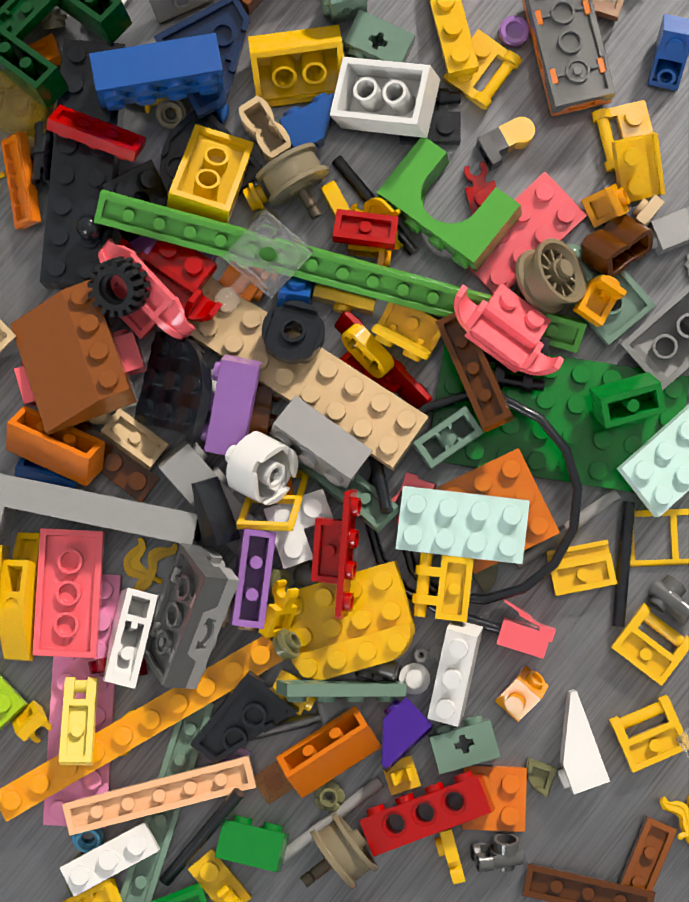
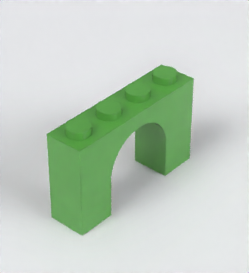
(467, 240)

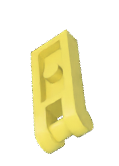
(78, 722)

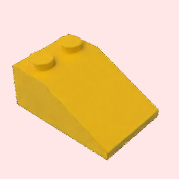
(210, 174)

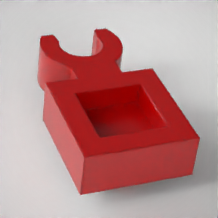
(480, 188)

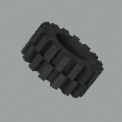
(104, 294)

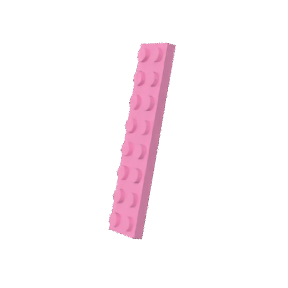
(78, 667)

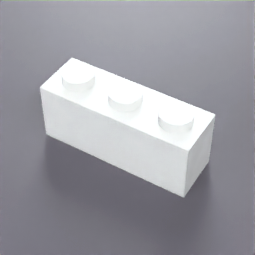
(455, 672)

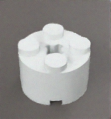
(260, 468)

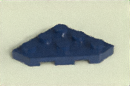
(231, 27)

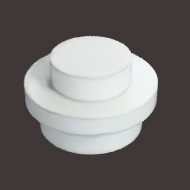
(415, 677)

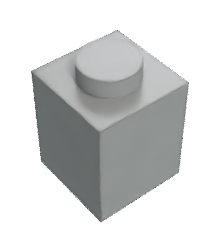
(670, 231)

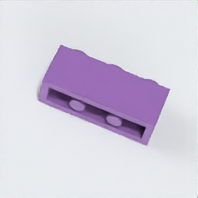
(231, 403)
(254, 575)

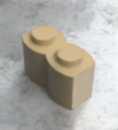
(260, 126)

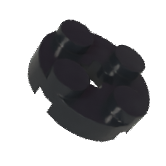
(283, 318)

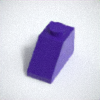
(401, 731)

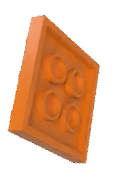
(508, 478)

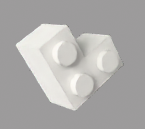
(294, 545)

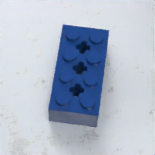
(157, 71)

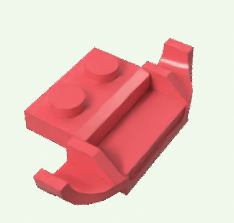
(160, 307)
(507, 330)

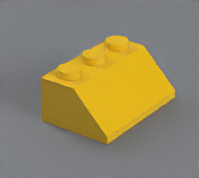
(296, 64)

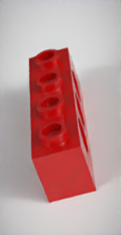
(383, 837)

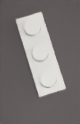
(109, 858)

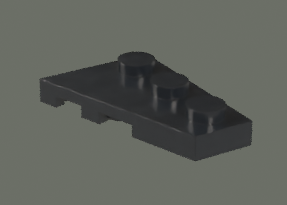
(242, 716)

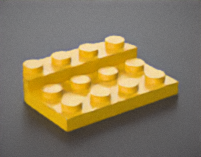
(370, 635)

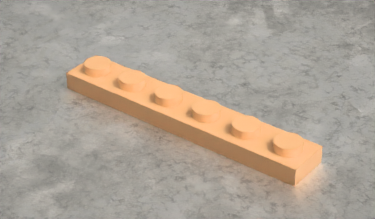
(158, 795)

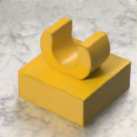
(29, 721)
(402, 776)

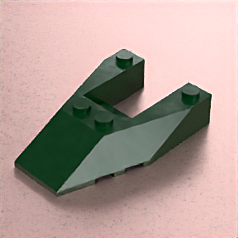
(27, 67)

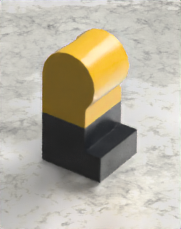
(503, 139)

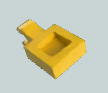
(282, 612)

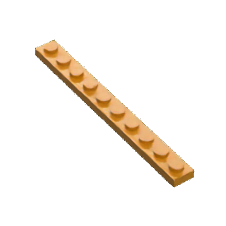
(139, 726)

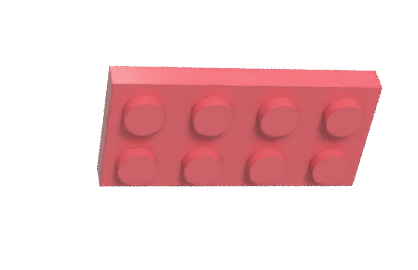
(545, 215)
(68, 593)

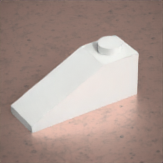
(129, 637)
(579, 752)

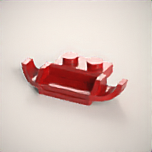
(184, 274)

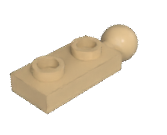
(131, 438)

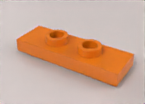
(19, 174)

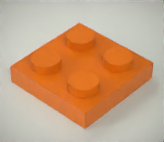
(508, 795)

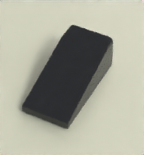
(214, 513)

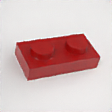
(365, 229)

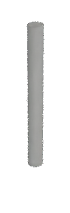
(585, 516)
(345, 808)

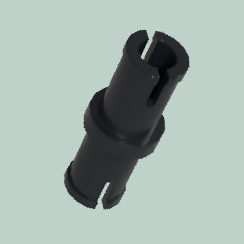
(41, 154)

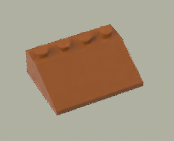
(71, 359)

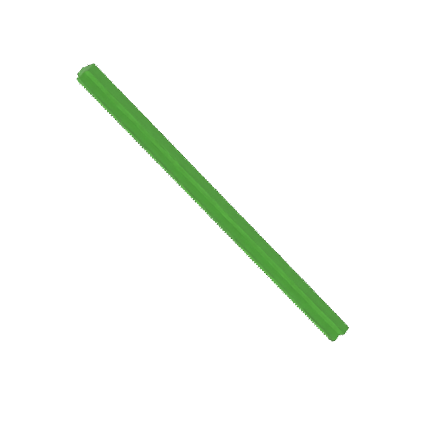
(321, 267)

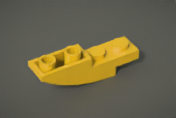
(18, 598)

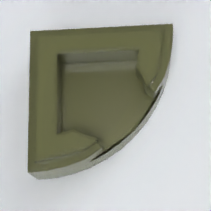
(486, 578)
(540, 775)

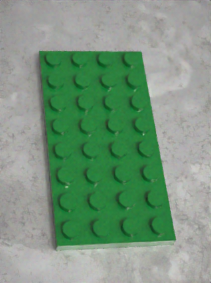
(570, 411)

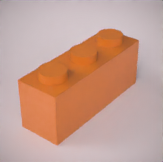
(63, 452)
(328, 752)

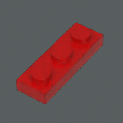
(96, 133)

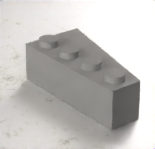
(186, 465)

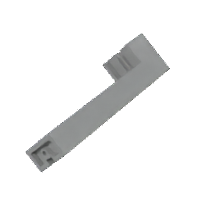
(93, 510)

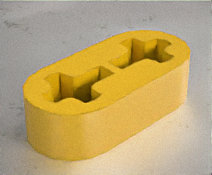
(333, 197)
(367, 350)

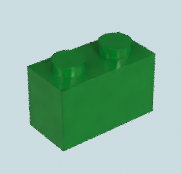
(627, 400)
(252, 844)

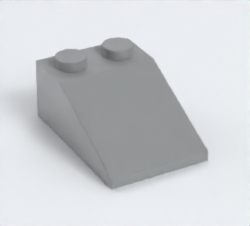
(663, 341)

